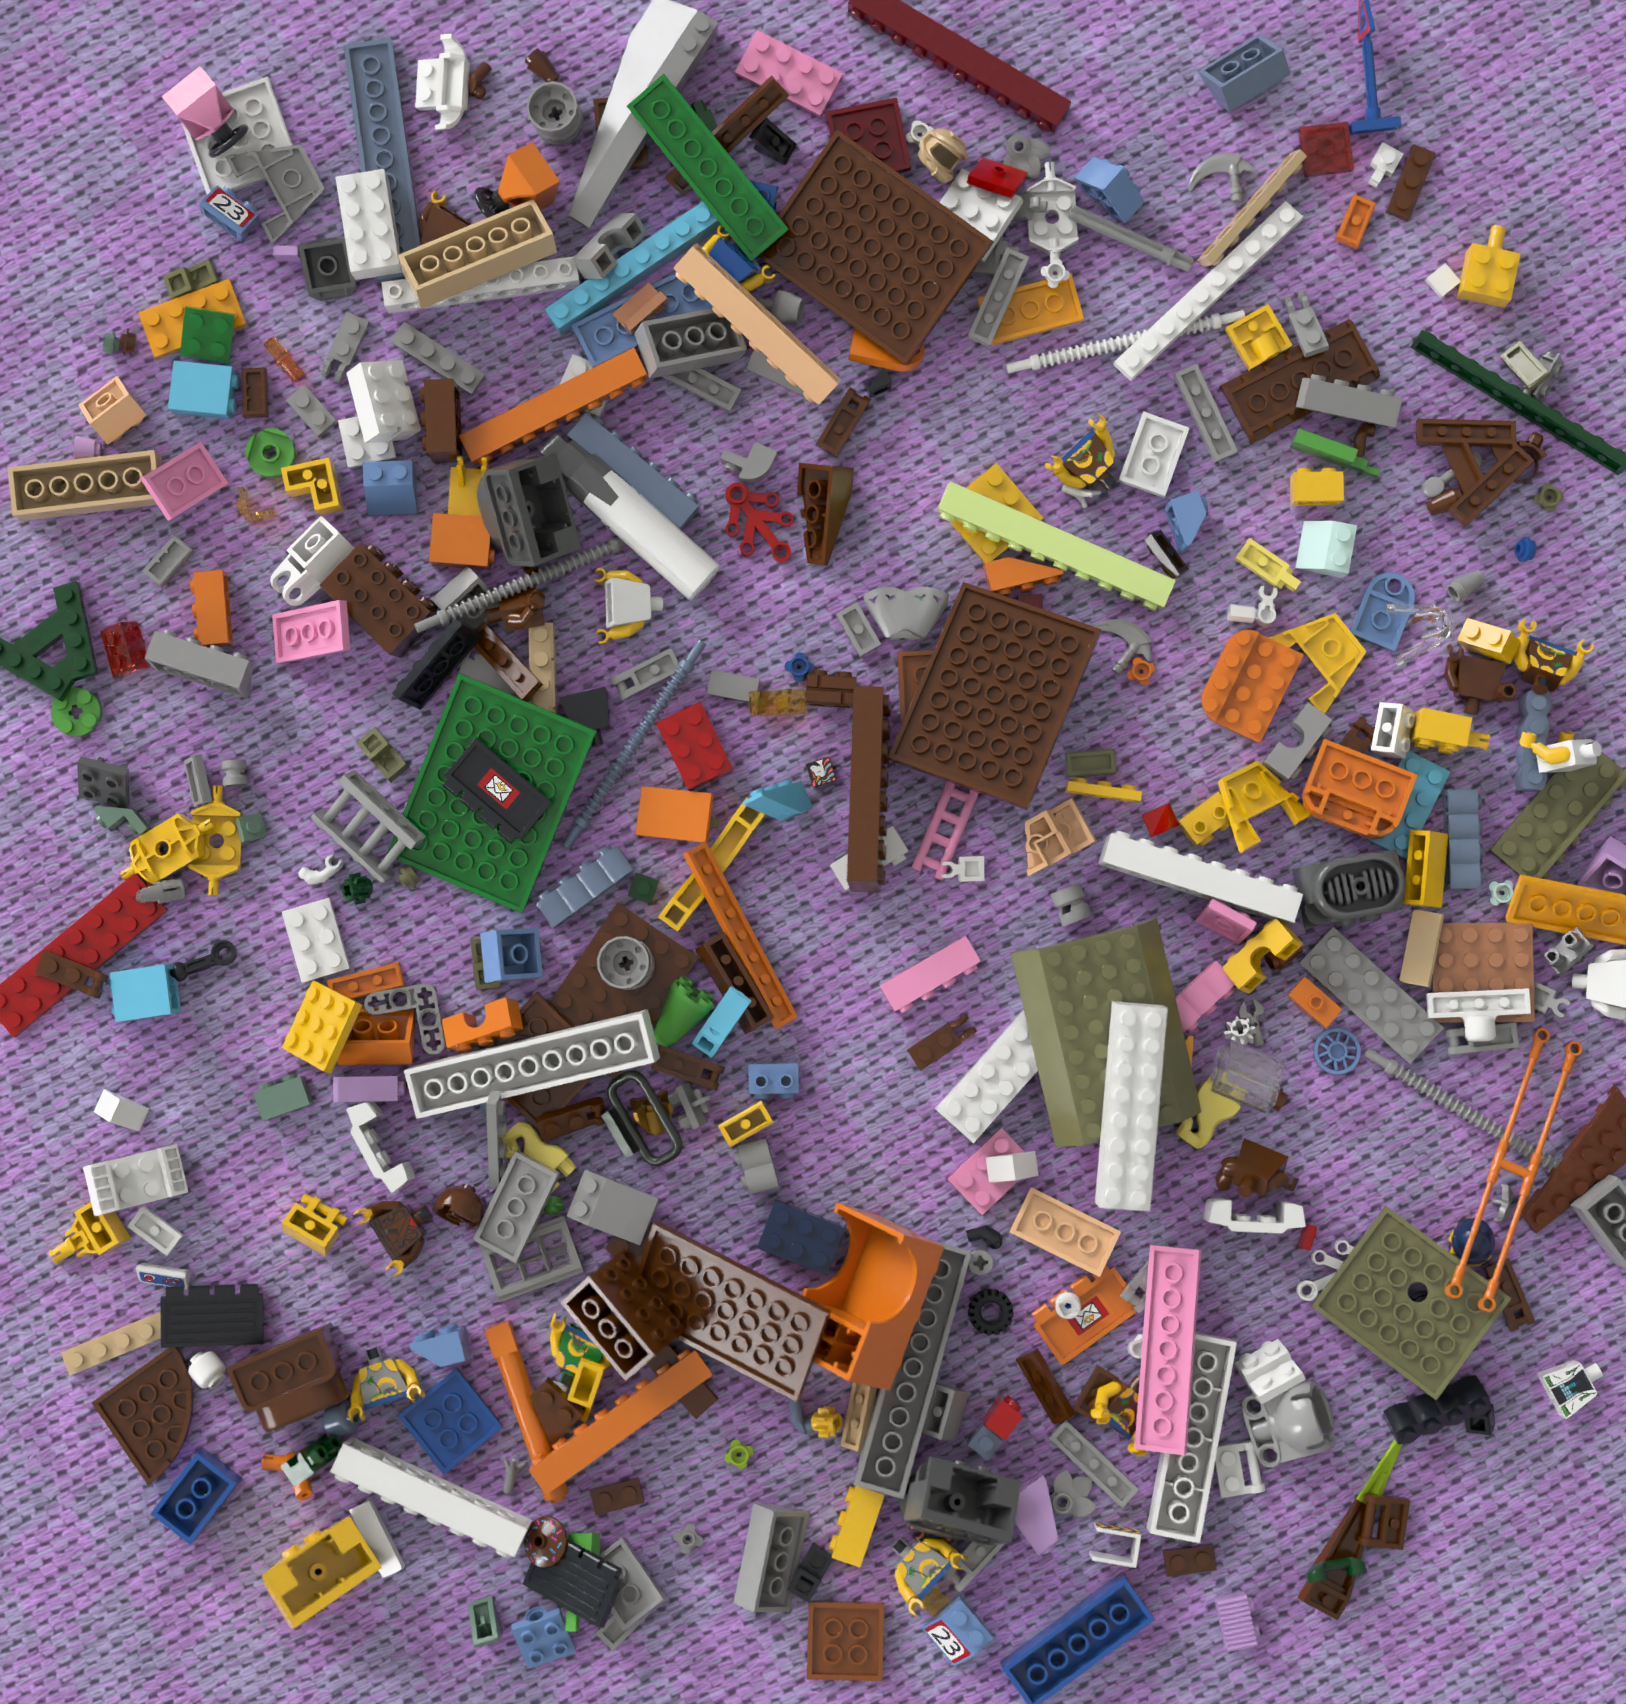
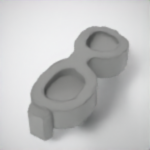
(1507, 1198)

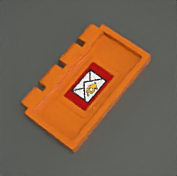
(1100, 1313)

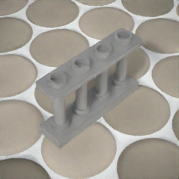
(384, 811)

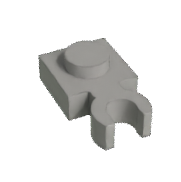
(1545, 999)

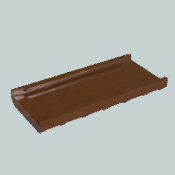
(1268, 394)

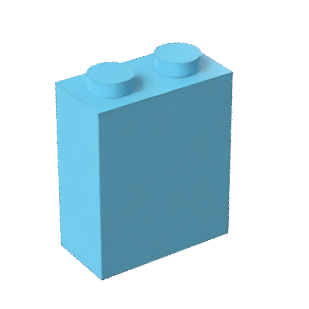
(203, 390)
(144, 993)

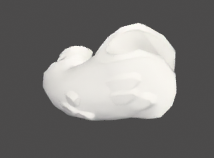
(315, 877)

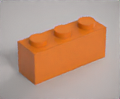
(212, 608)

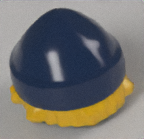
(1482, 1246)

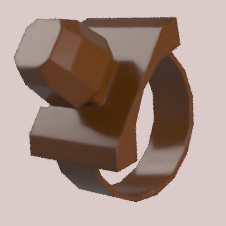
(1532, 447)

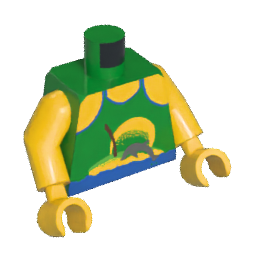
(569, 1345)

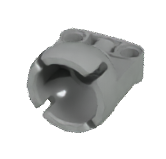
(1291, 1424)

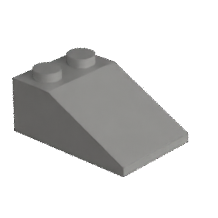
(613, 1207)

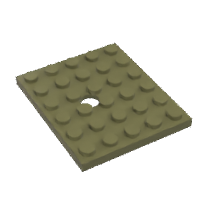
(1372, 1303)

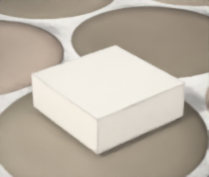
(1443, 280)

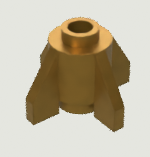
(646, 1116)

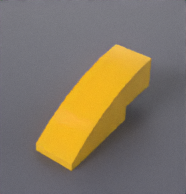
(586, 1385)

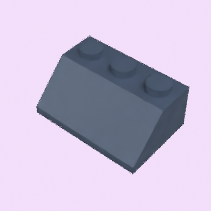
(1245, 72)

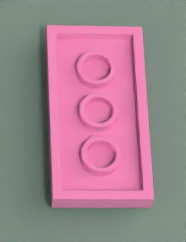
(805, 78)
(311, 632)

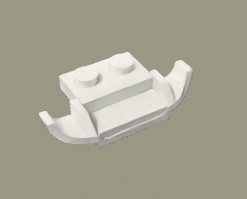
(444, 83)

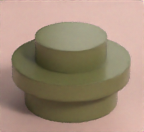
(407, 877)

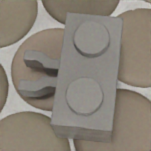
(945, 1412)

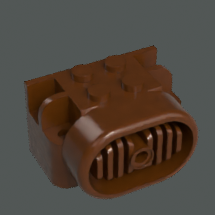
(291, 1379)

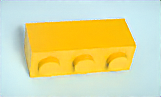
(1425, 868)
(856, 1525)

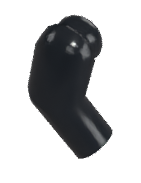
(986, 1233)

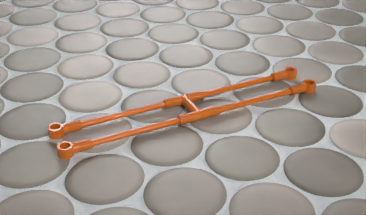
(1500, 1163)

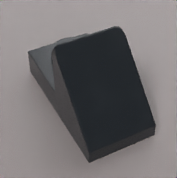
(772, 142)

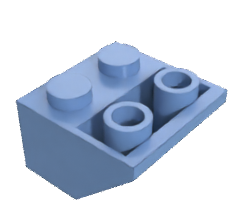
(443, 1348)

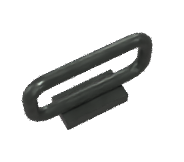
(624, 1129)

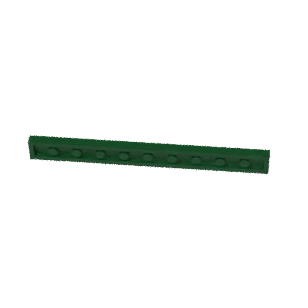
(1520, 402)

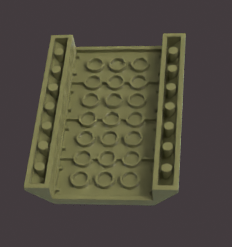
(1068, 1014)

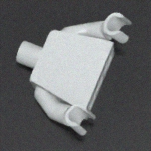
(1606, 983)

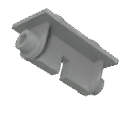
(1555, 367)

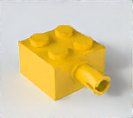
(1489, 271)
(1445, 731)

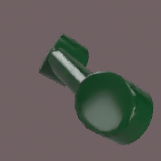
(1352, 1565)

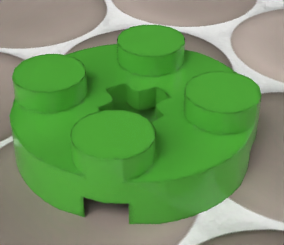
(264, 441)
(87, 720)

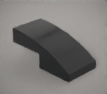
(810, 1572)

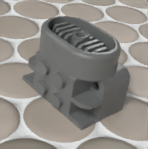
(528, 510)
(1350, 889)
(961, 1502)

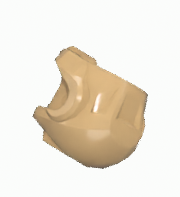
(941, 153)

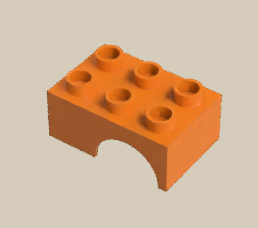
(874, 1298)

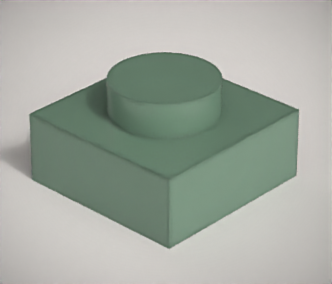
(250, 827)

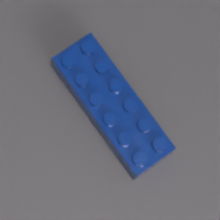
(1077, 1641)

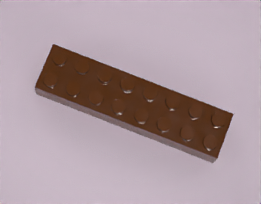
(867, 791)

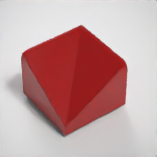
(1160, 820)

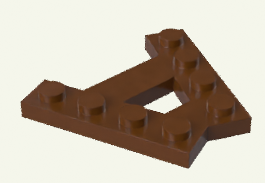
(1455, 438)

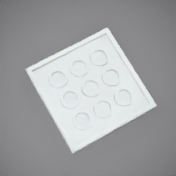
(259, 110)

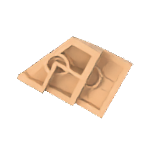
(1056, 837)

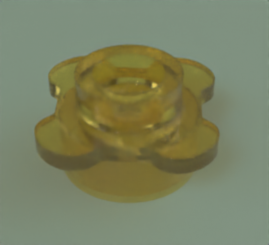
(941, 1600)

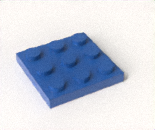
(450, 1421)

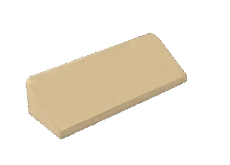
(1421, 948)

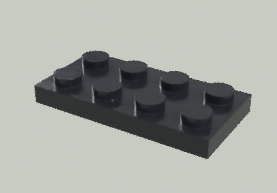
(437, 664)

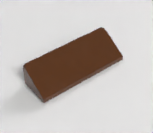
(695, 1401)

